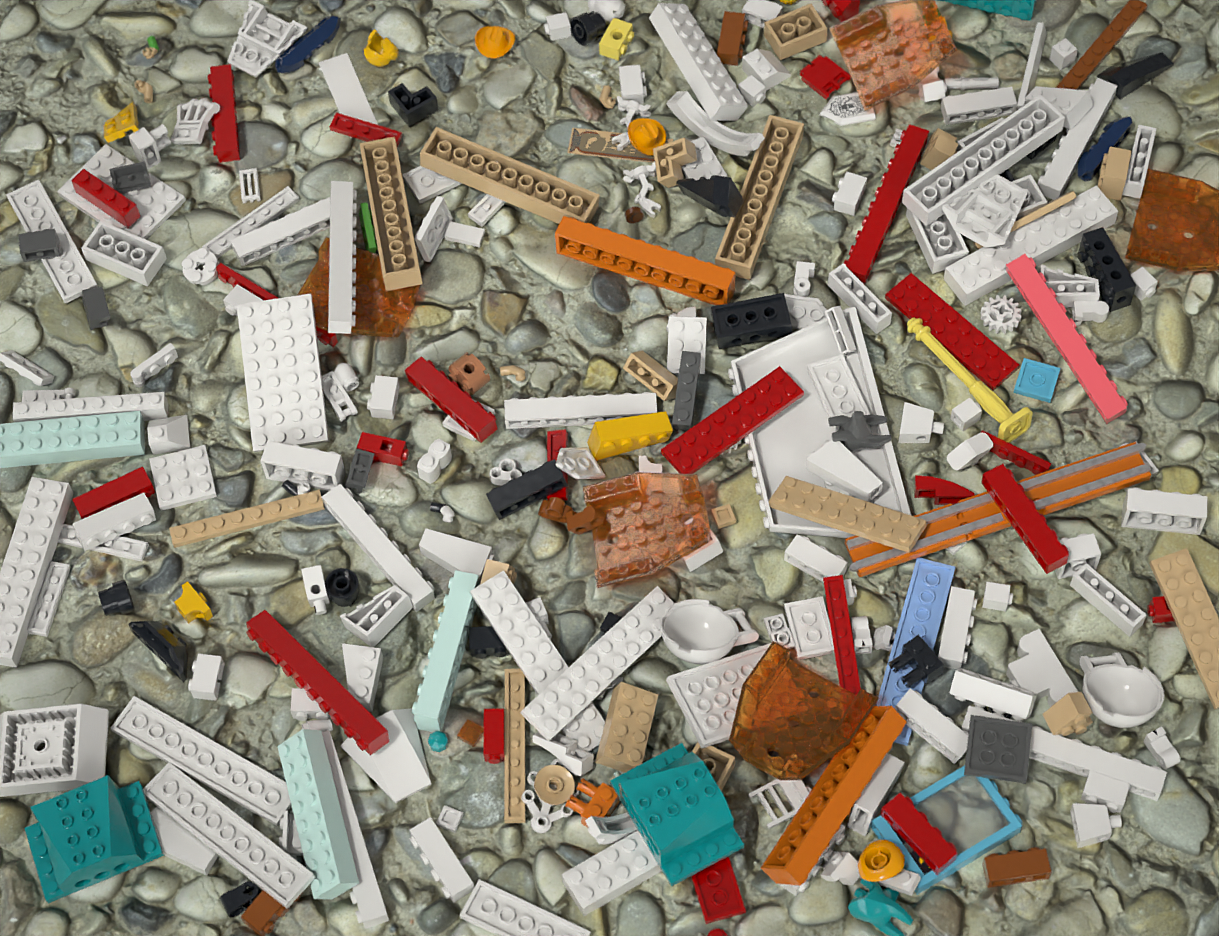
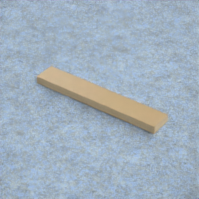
(1039, 212)

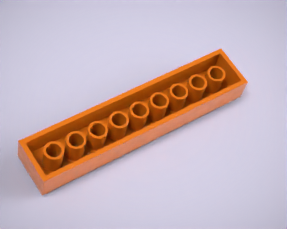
(644, 261)
(833, 798)

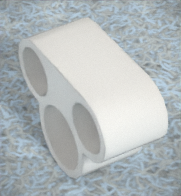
(504, 476)

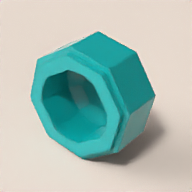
(438, 741)

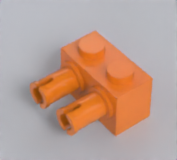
(602, 801)

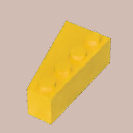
(628, 434)

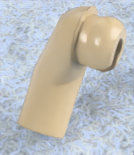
(145, 89)
(605, 97)
(513, 370)

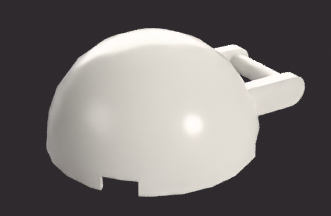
(703, 631)
(1119, 692)

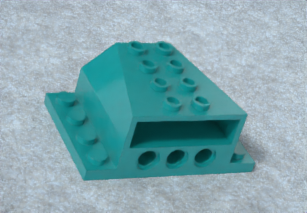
(678, 812)
(91, 836)

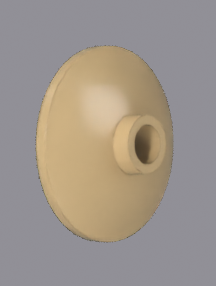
(560, 778)

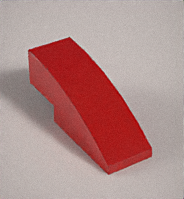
(941, 490)

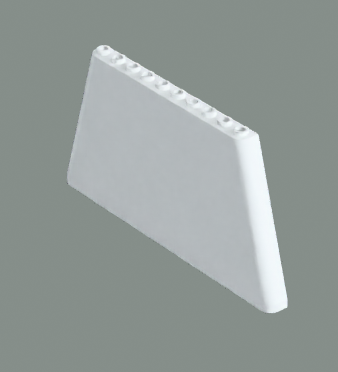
(787, 439)

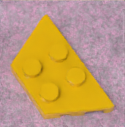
(121, 123)

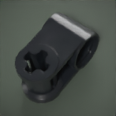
(239, 899)

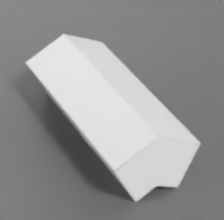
(843, 329)

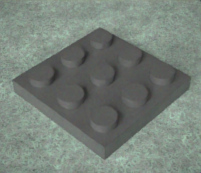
(998, 749)

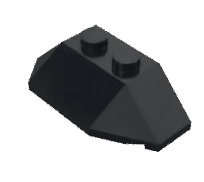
(163, 644)

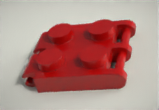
(824, 76)

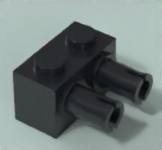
(921, 659)

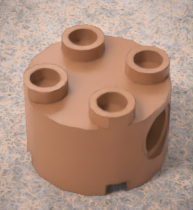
(468, 373)

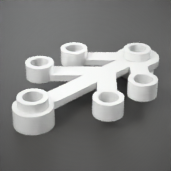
(543, 813)

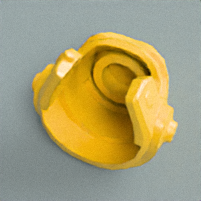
(380, 50)

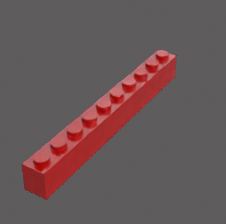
(887, 201)
(318, 683)

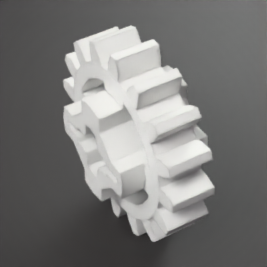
(1001, 314)

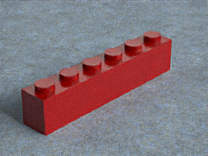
(225, 121)
(451, 399)
(1025, 518)

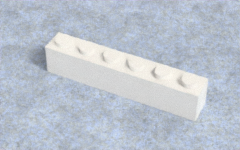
(282, 232)

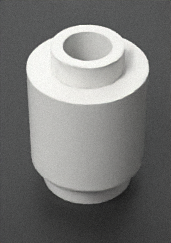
(346, 376)

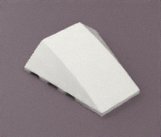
(262, 39)
(987, 211)
(400, 764)

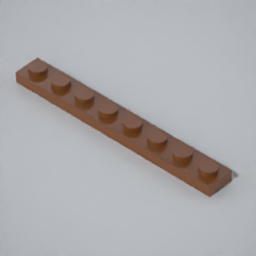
(1103, 45)

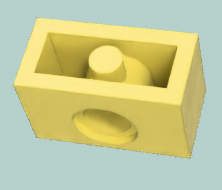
(616, 39)

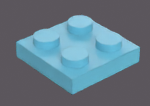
(1037, 380)

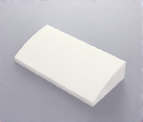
(181, 844)

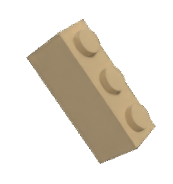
(652, 375)

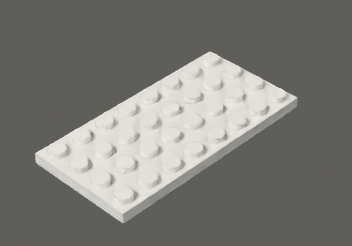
(282, 372)

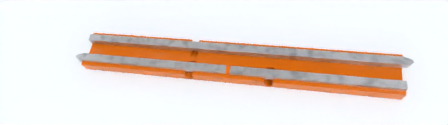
(982, 516)

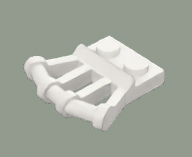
(192, 130)

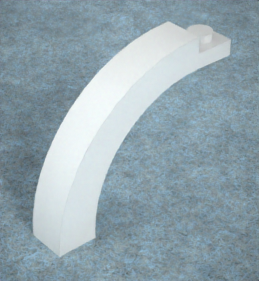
(714, 132)
(610, 829)

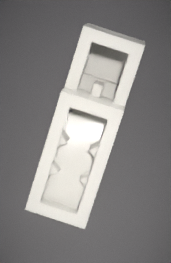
(566, 751)

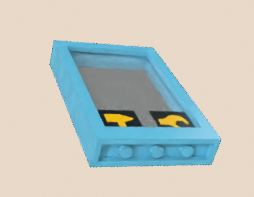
(966, 813)

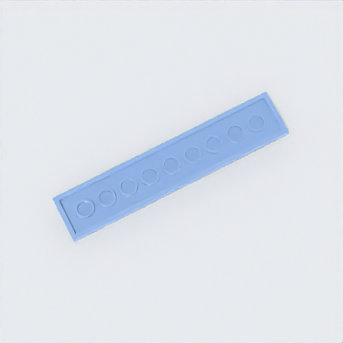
(920, 616)

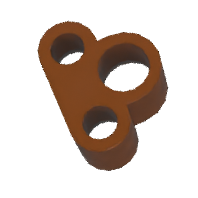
(554, 509)

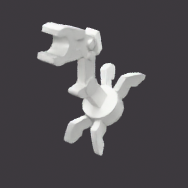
(632, 108)
(641, 173)

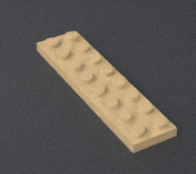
(847, 514)
(1192, 614)

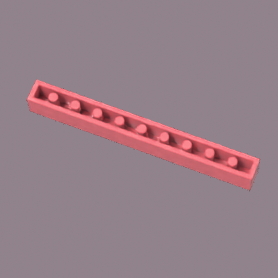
(1066, 338)

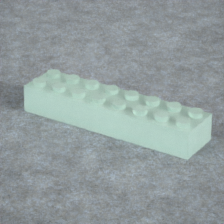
(72, 439)
(446, 653)
(317, 814)

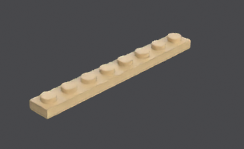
(246, 518)
(514, 746)

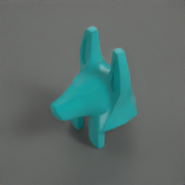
(878, 908)

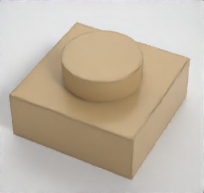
(723, 516)

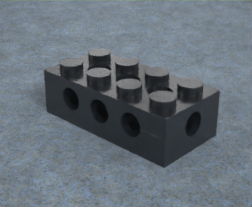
(1105, 264)
(751, 321)

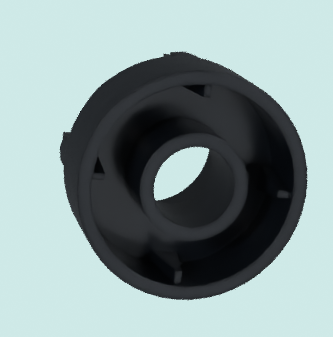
(587, 27)
(342, 578)
(116, 599)

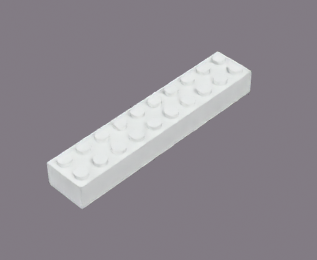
(983, 158)
(1039, 239)
(28, 561)

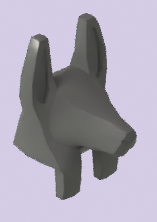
(856, 430)

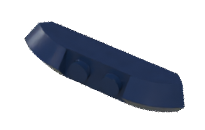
(314, 39)
(1113, 136)

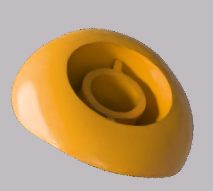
(494, 41)
(646, 135)
(880, 861)

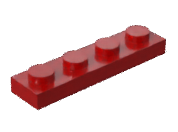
(361, 129)
(555, 441)
(1018, 456)

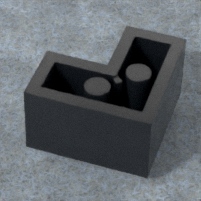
(414, 106)

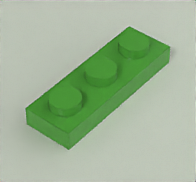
(367, 228)

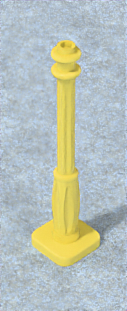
(1011, 423)

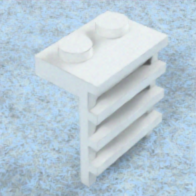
(794, 792)

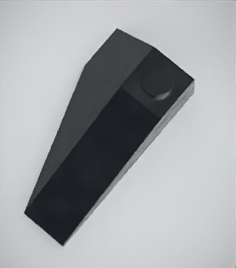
(716, 194)

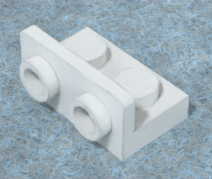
(290, 841)

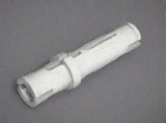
(971, 83)

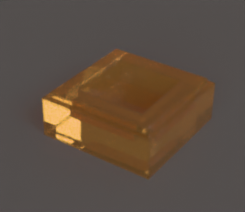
(470, 733)

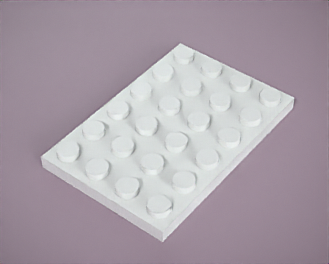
(153, 203)
(712, 692)

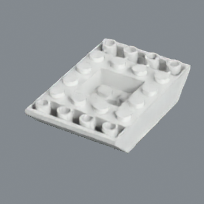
(72, 751)

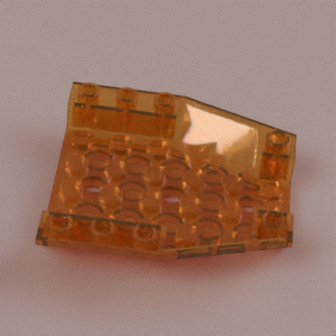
(881, 33)
(1176, 208)
(370, 295)
(634, 506)
(779, 694)

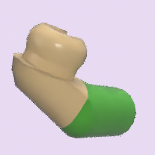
(153, 48)

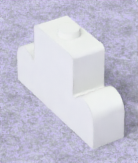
(1039, 669)

